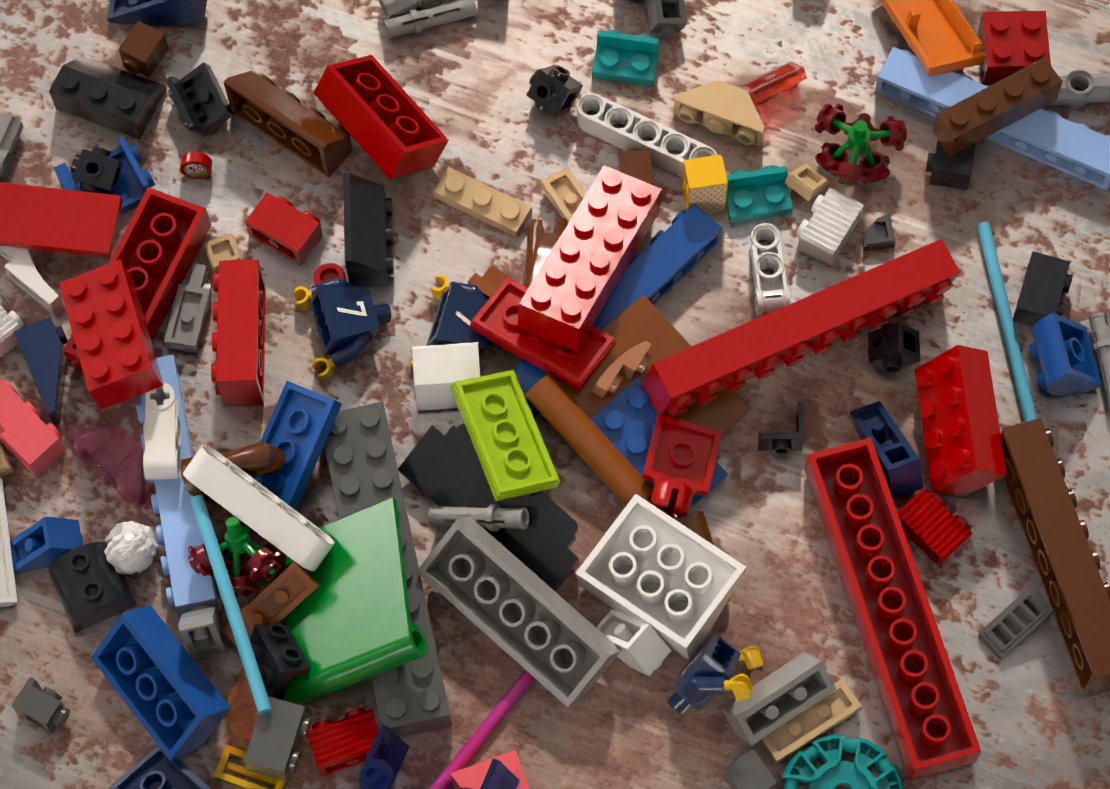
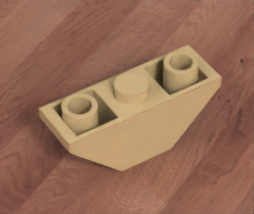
(721, 110)

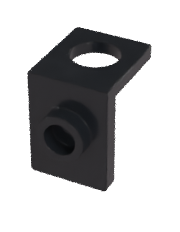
(784, 442)

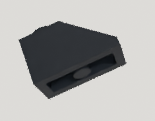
(950, 170)

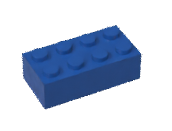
(160, 682)

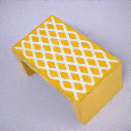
(705, 184)

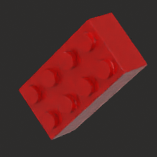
(380, 116)
(239, 333)
(111, 334)
(960, 421)

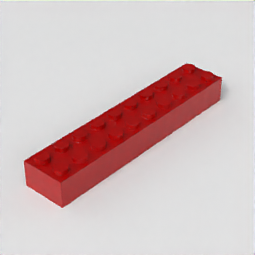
(800, 329)
(891, 610)

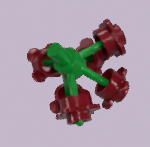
(860, 132)
(264, 560)

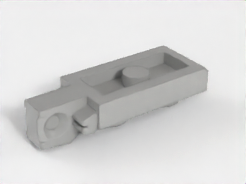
(189, 311)

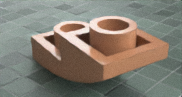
(629, 362)

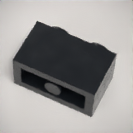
(1042, 288)

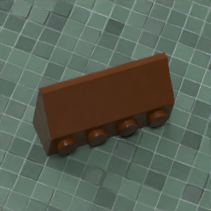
(288, 121)

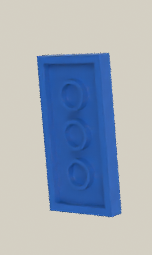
(629, 426)
(300, 430)

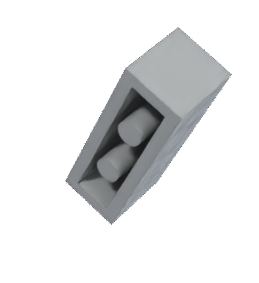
(779, 698)

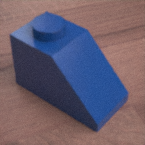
(44, 543)

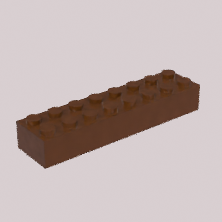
(1060, 551)

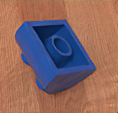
(1064, 356)

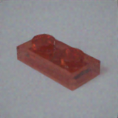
(779, 79)

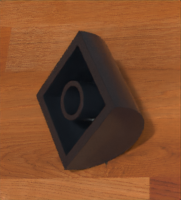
(89, 586)

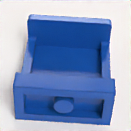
(131, 181)

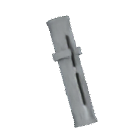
(394, 26)
(1101, 335)
(491, 517)

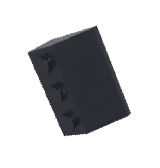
(106, 95)
(367, 232)

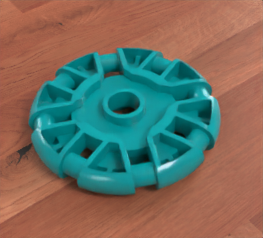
(838, 772)

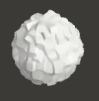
(130, 547)

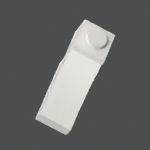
(25, 275)

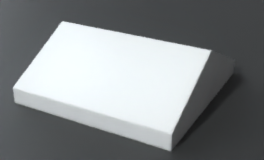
(436, 370)

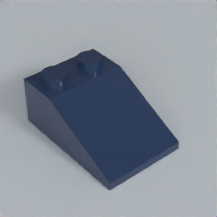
(158, 772)

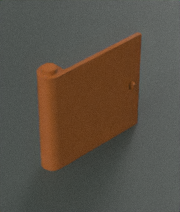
(572, 409)

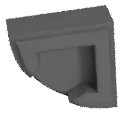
(879, 235)

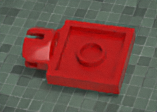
(680, 463)

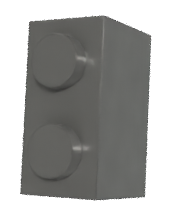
(277, 739)

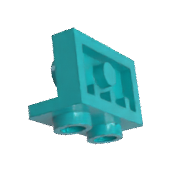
(626, 58)
(758, 194)

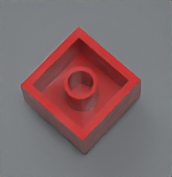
(1012, 42)

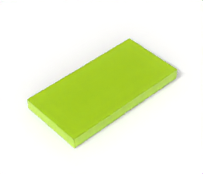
(505, 435)

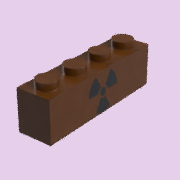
(997, 106)

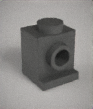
(673, 13)
(41, 707)

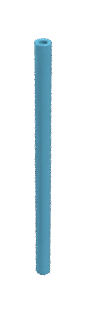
(1006, 322)
(231, 605)

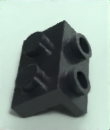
(200, 100)
(277, 657)

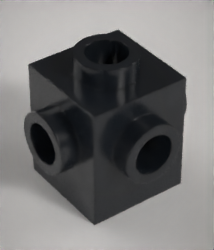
(553, 89)
(108, 171)
(894, 347)

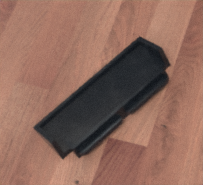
(452, 476)

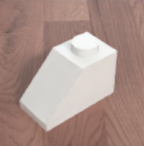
(638, 640)

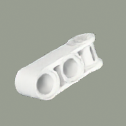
(770, 290)
(162, 435)

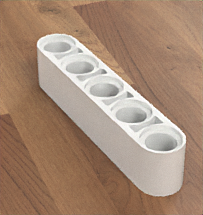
(635, 128)
(258, 508)

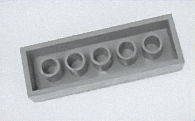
(518, 611)

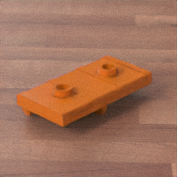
(936, 34)

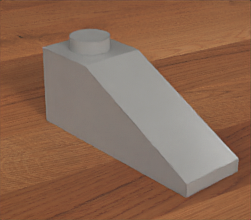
(202, 632)

